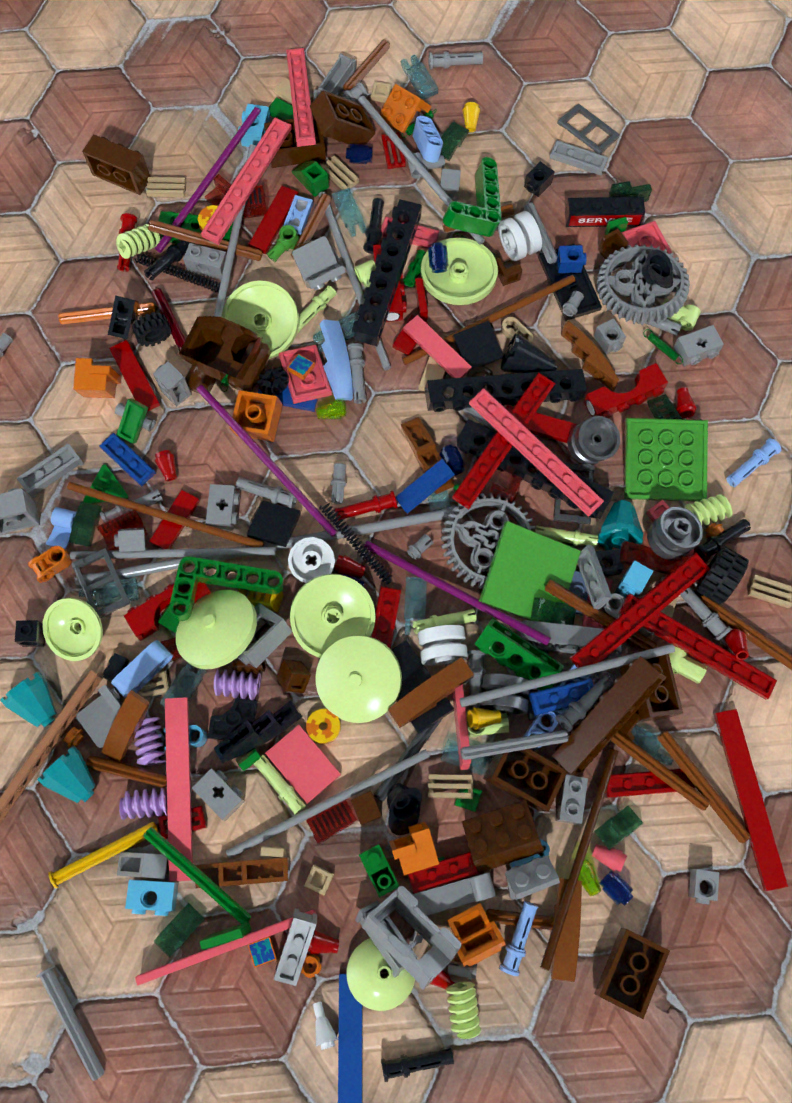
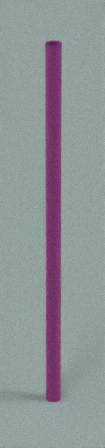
(210, 176)
(267, 461)
(458, 593)

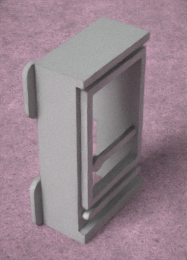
(443, 942)

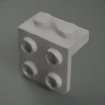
(317, 263)
(100, 714)
(531, 877)

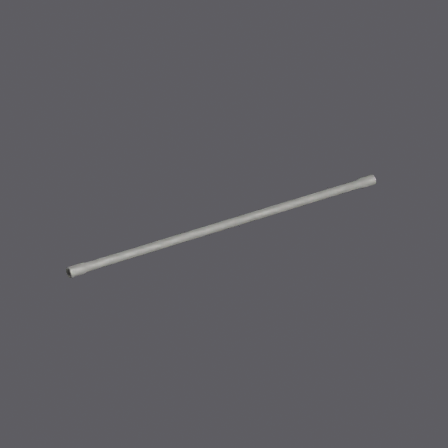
(361, 529)

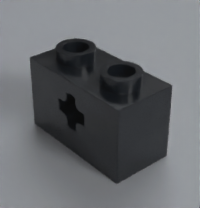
(123, 317)

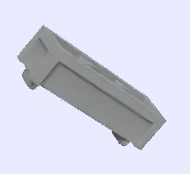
(337, 76)
(49, 470)
(390, 926)
(295, 948)

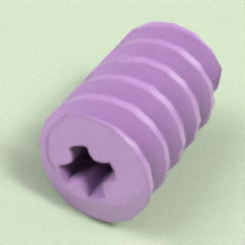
(236, 685)
(148, 743)
(143, 804)

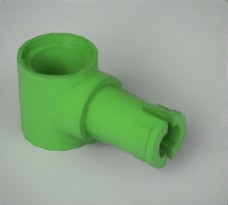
(282, 243)

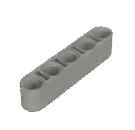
(564, 637)

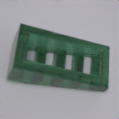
(667, 404)

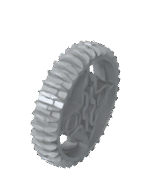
(639, 291)
(479, 539)

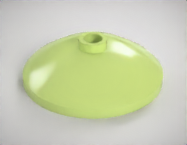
(63, 630)
(368, 985)

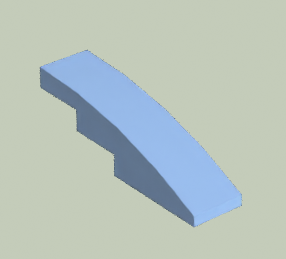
(337, 358)

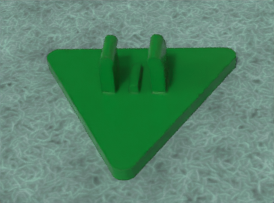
(107, 483)

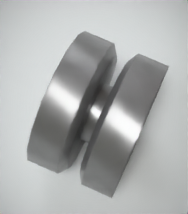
(594, 440)
(675, 533)
(508, 704)

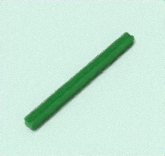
(197, 876)

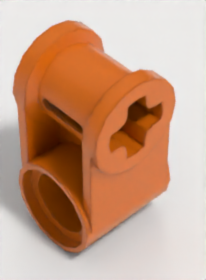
(46, 565)

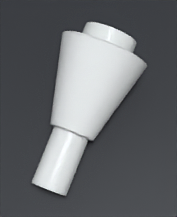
(324, 1032)

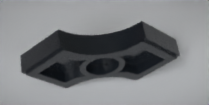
(225, 724)

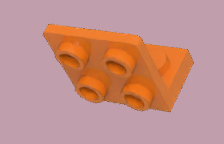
(401, 108)

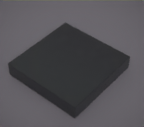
(478, 345)
(274, 523)

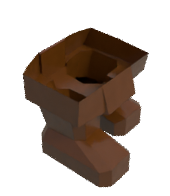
(223, 348)

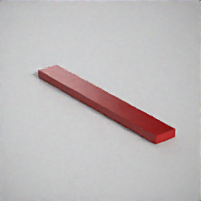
(499, 446)
(641, 612)
(707, 652)
(750, 800)

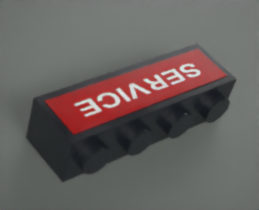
(600, 210)

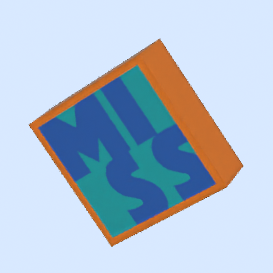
(300, 366)
(262, 951)

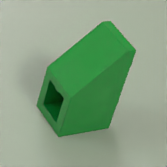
(312, 177)
(379, 870)

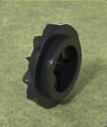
(279, 384)

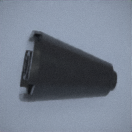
(526, 357)

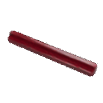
(166, 310)

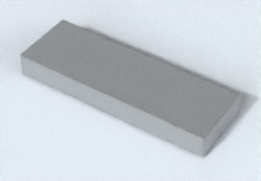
(578, 157)
(593, 577)

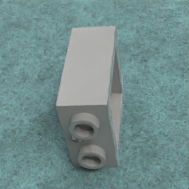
(270, 640)

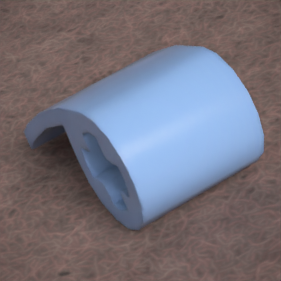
(62, 521)

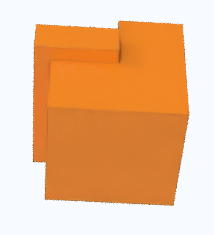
(95, 380)
(415, 850)
(477, 935)

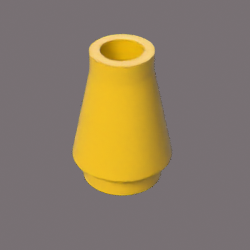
(471, 114)
(480, 718)

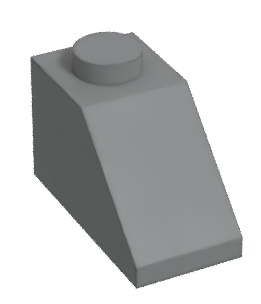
(142, 865)

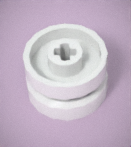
(520, 236)
(303, 551)
(442, 644)

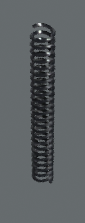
(178, 271)
(356, 545)

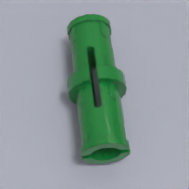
(414, 269)

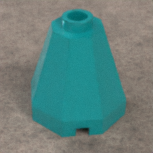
(620, 526)
(32, 701)
(69, 777)

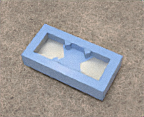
(299, 213)

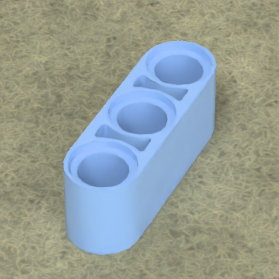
(427, 139)
(142, 668)

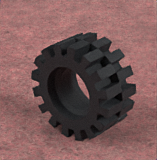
(151, 329)

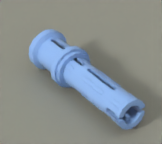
(760, 457)
(516, 949)

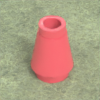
(612, 858)

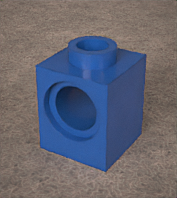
(564, 261)

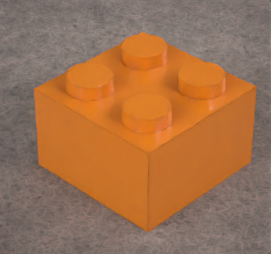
(257, 414)

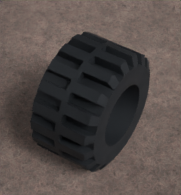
(724, 575)

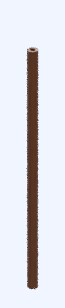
(578, 862)

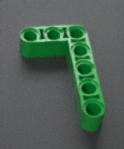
(487, 214)
(219, 578)

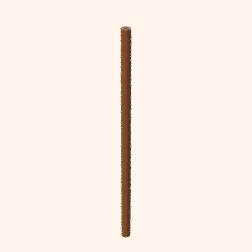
(499, 314)
(164, 515)

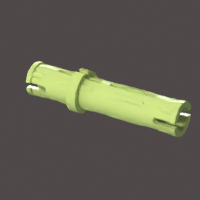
(318, 303)
(572, 537)
(448, 619)
(280, 785)

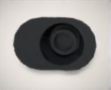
(658, 269)
(404, 808)

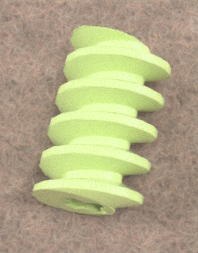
(136, 241)
(711, 508)
(464, 1009)

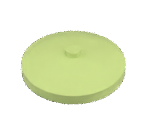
(468, 277)
(266, 311)
(330, 610)
(217, 629)
(358, 678)

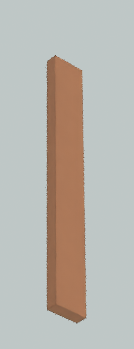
(48, 743)

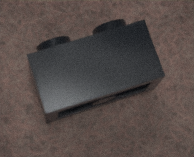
(116, 665)

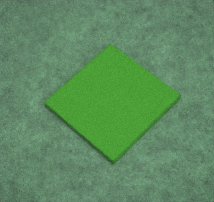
(665, 459)
(522, 569)

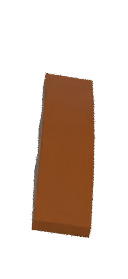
(593, 359)
(423, 448)
(430, 692)
(124, 728)
(246, 872)
(566, 954)

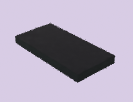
(582, 284)
(413, 675)

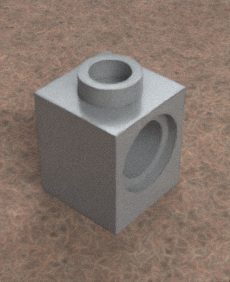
(450, 182)
(606, 330)
(130, 539)
(712, 881)

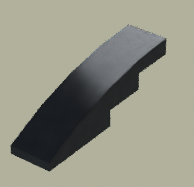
(250, 736)

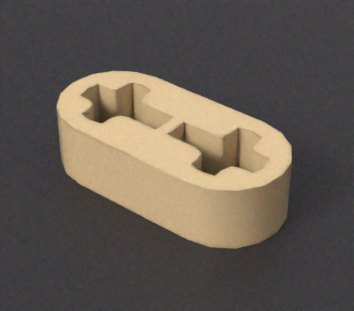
(518, 329)

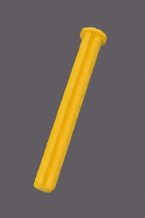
(99, 856)

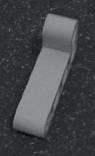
(455, 894)

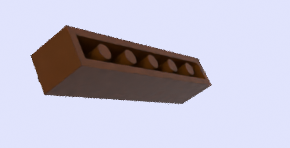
(608, 716)

